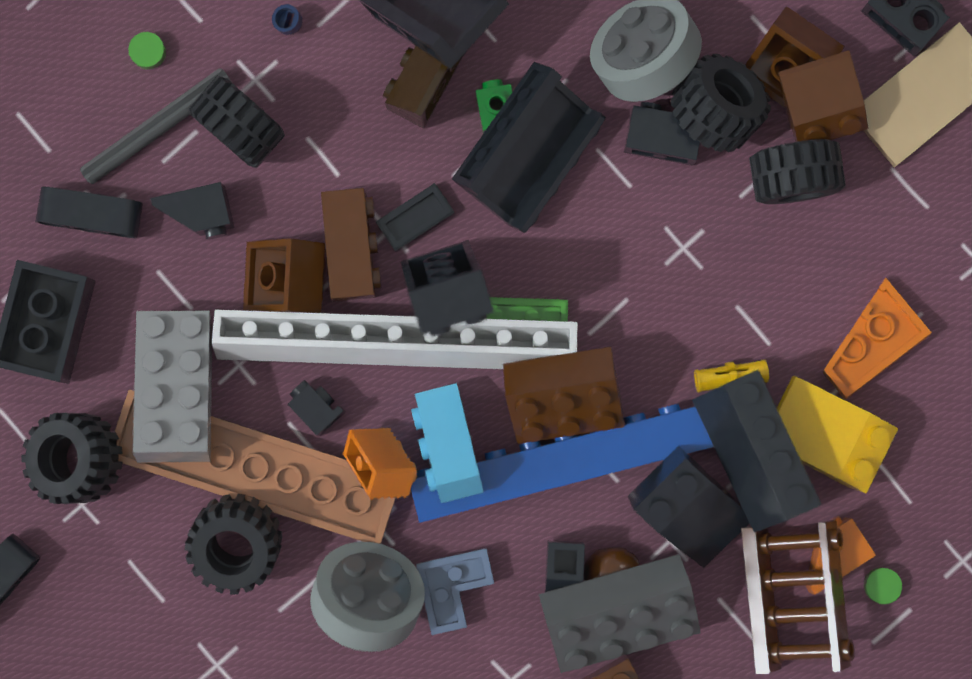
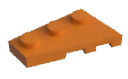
(876, 341)

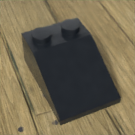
(688, 507)

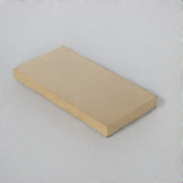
(922, 97)

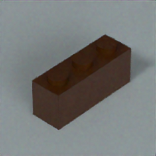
(350, 244)

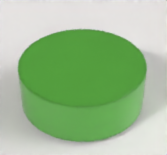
(147, 50)
(882, 585)

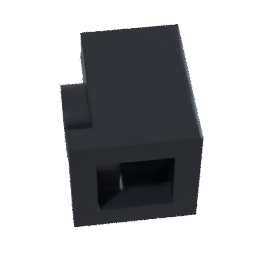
(314, 407)

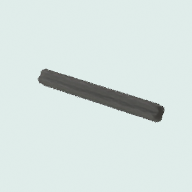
(145, 132)

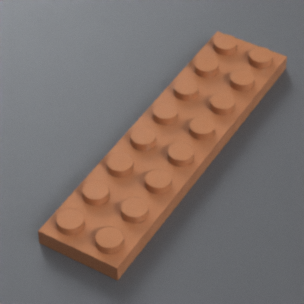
(276, 472)

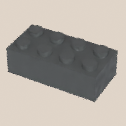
(620, 613)

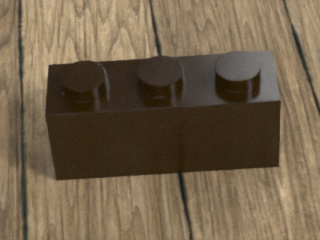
(418, 86)

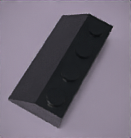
(756, 451)

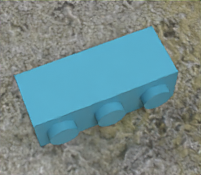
(446, 443)

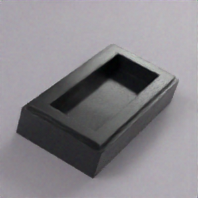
(415, 217)

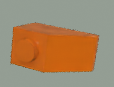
(853, 554)

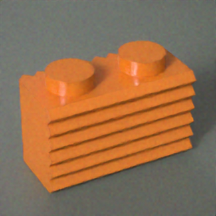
(379, 463)

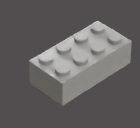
(173, 386)

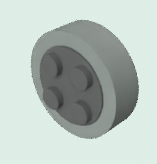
(645, 49)
(367, 596)

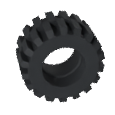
(720, 103)
(236, 121)
(797, 171)
(48, 458)
(225, 569)

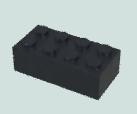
(446, 288)

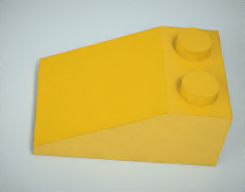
(835, 434)

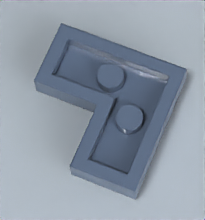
(443, 582)

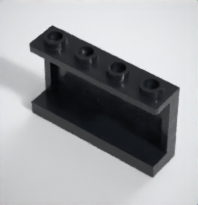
(438, 26)
(529, 148)

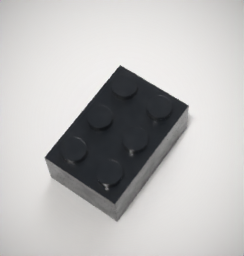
(44, 321)

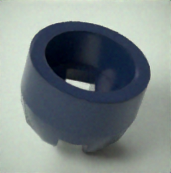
(282, 17)

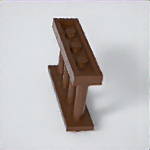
(767, 616)

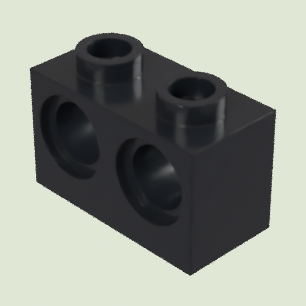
(899, 21)

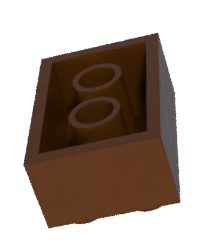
(563, 395)

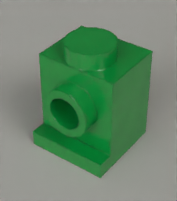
(491, 90)

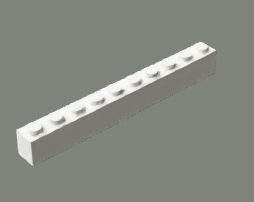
(384, 340)

